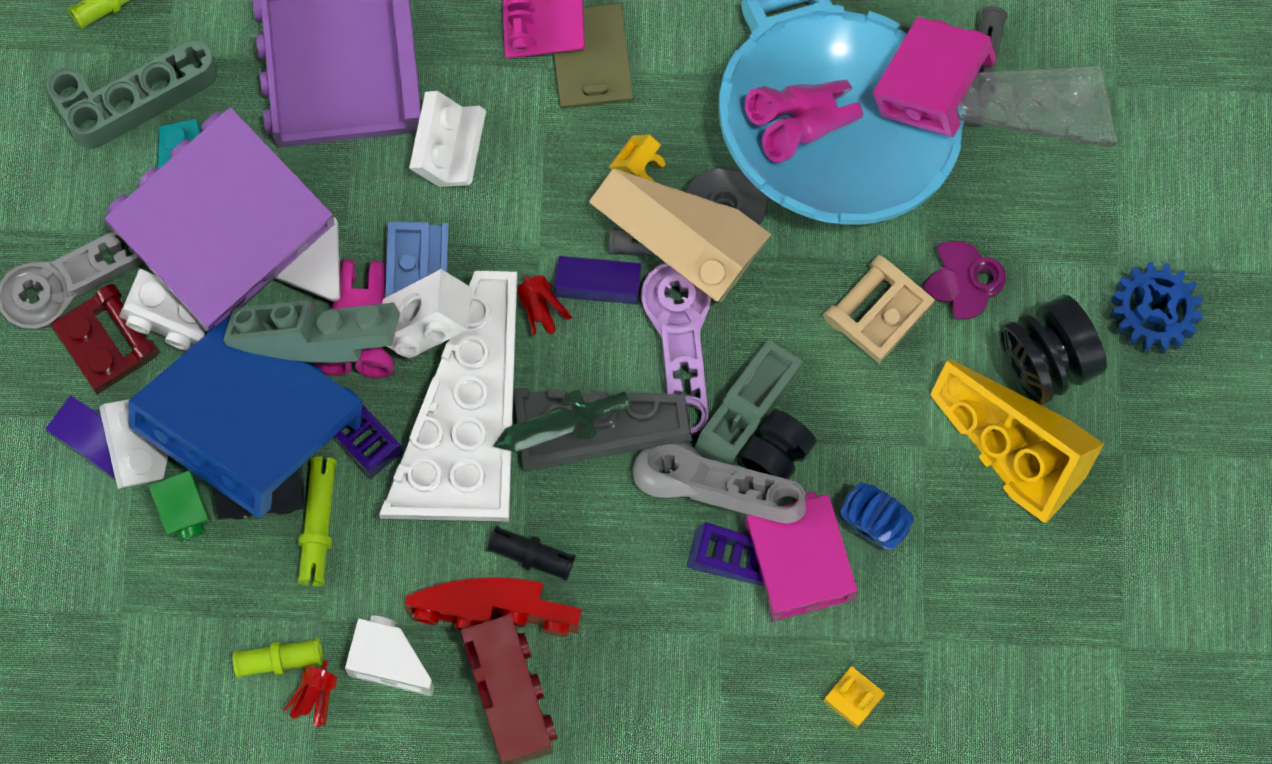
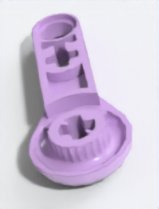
(679, 332)

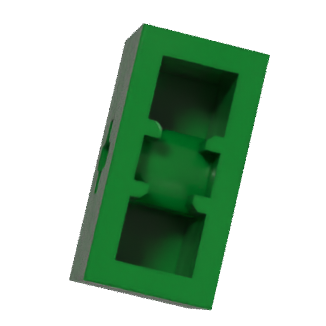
(181, 506)

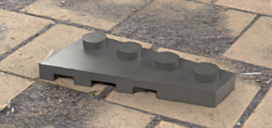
(647, 423)

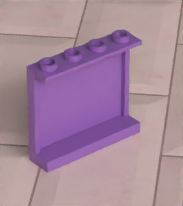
(337, 69)
(219, 218)

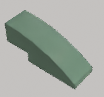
(748, 404)

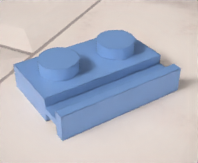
(414, 253)

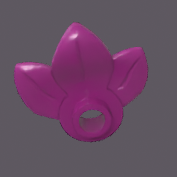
(959, 282)

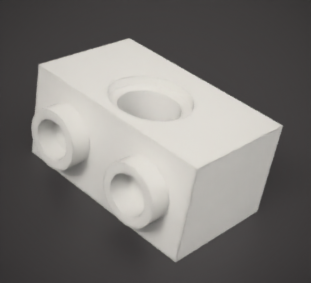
(430, 313)

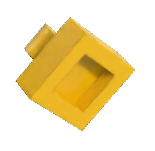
(636, 155)
(854, 697)

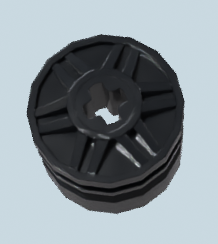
(1053, 349)

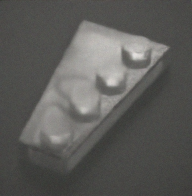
(1043, 102)

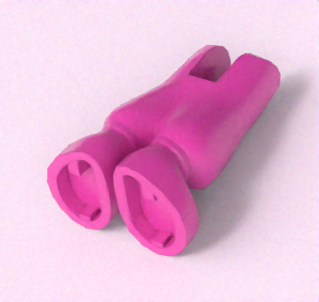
(812, 114)
(373, 361)

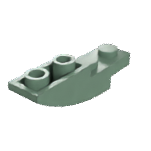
(303, 334)

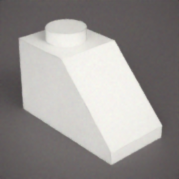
(386, 657)

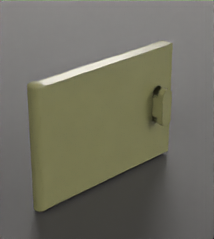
(600, 65)

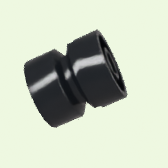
(780, 445)

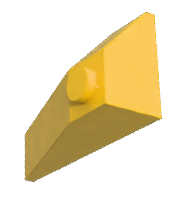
(1027, 445)

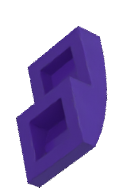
(82, 432)

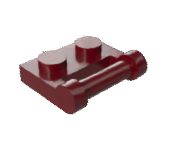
(92, 345)

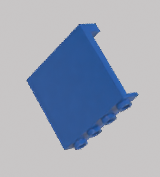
(241, 417)

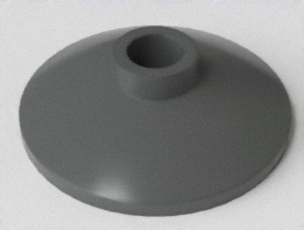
(730, 189)

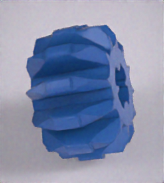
(876, 516)

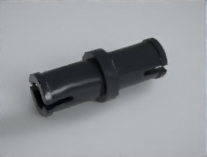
(531, 553)

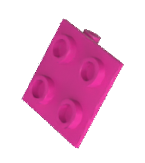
(542, 27)

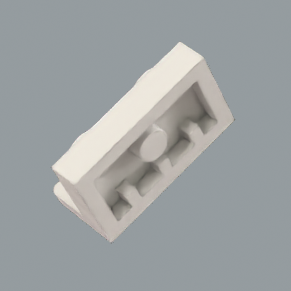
(447, 141)
(157, 309)

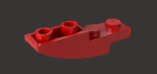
(480, 599)

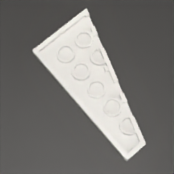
(450, 456)

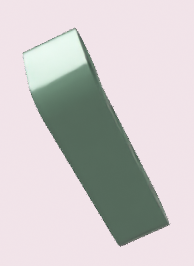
(132, 86)

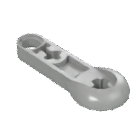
(61, 281)
(715, 483)

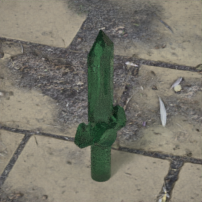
(561, 422)

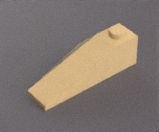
(689, 233)

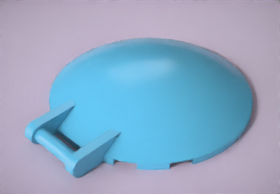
(856, 172)

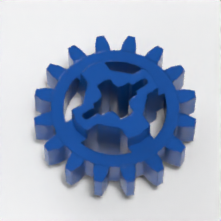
(1169, 296)

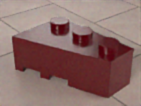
(508, 690)

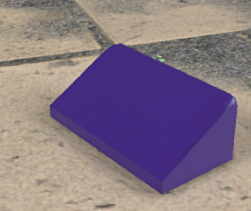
(597, 280)

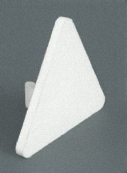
(318, 267)

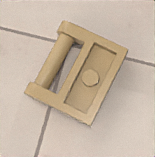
(890, 316)

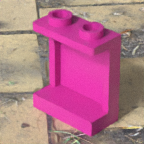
(932, 75)
(803, 560)

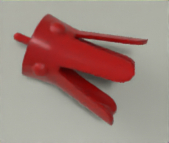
(533, 298)
(315, 686)

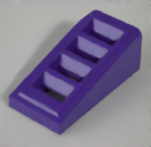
(381, 457)
(714, 564)

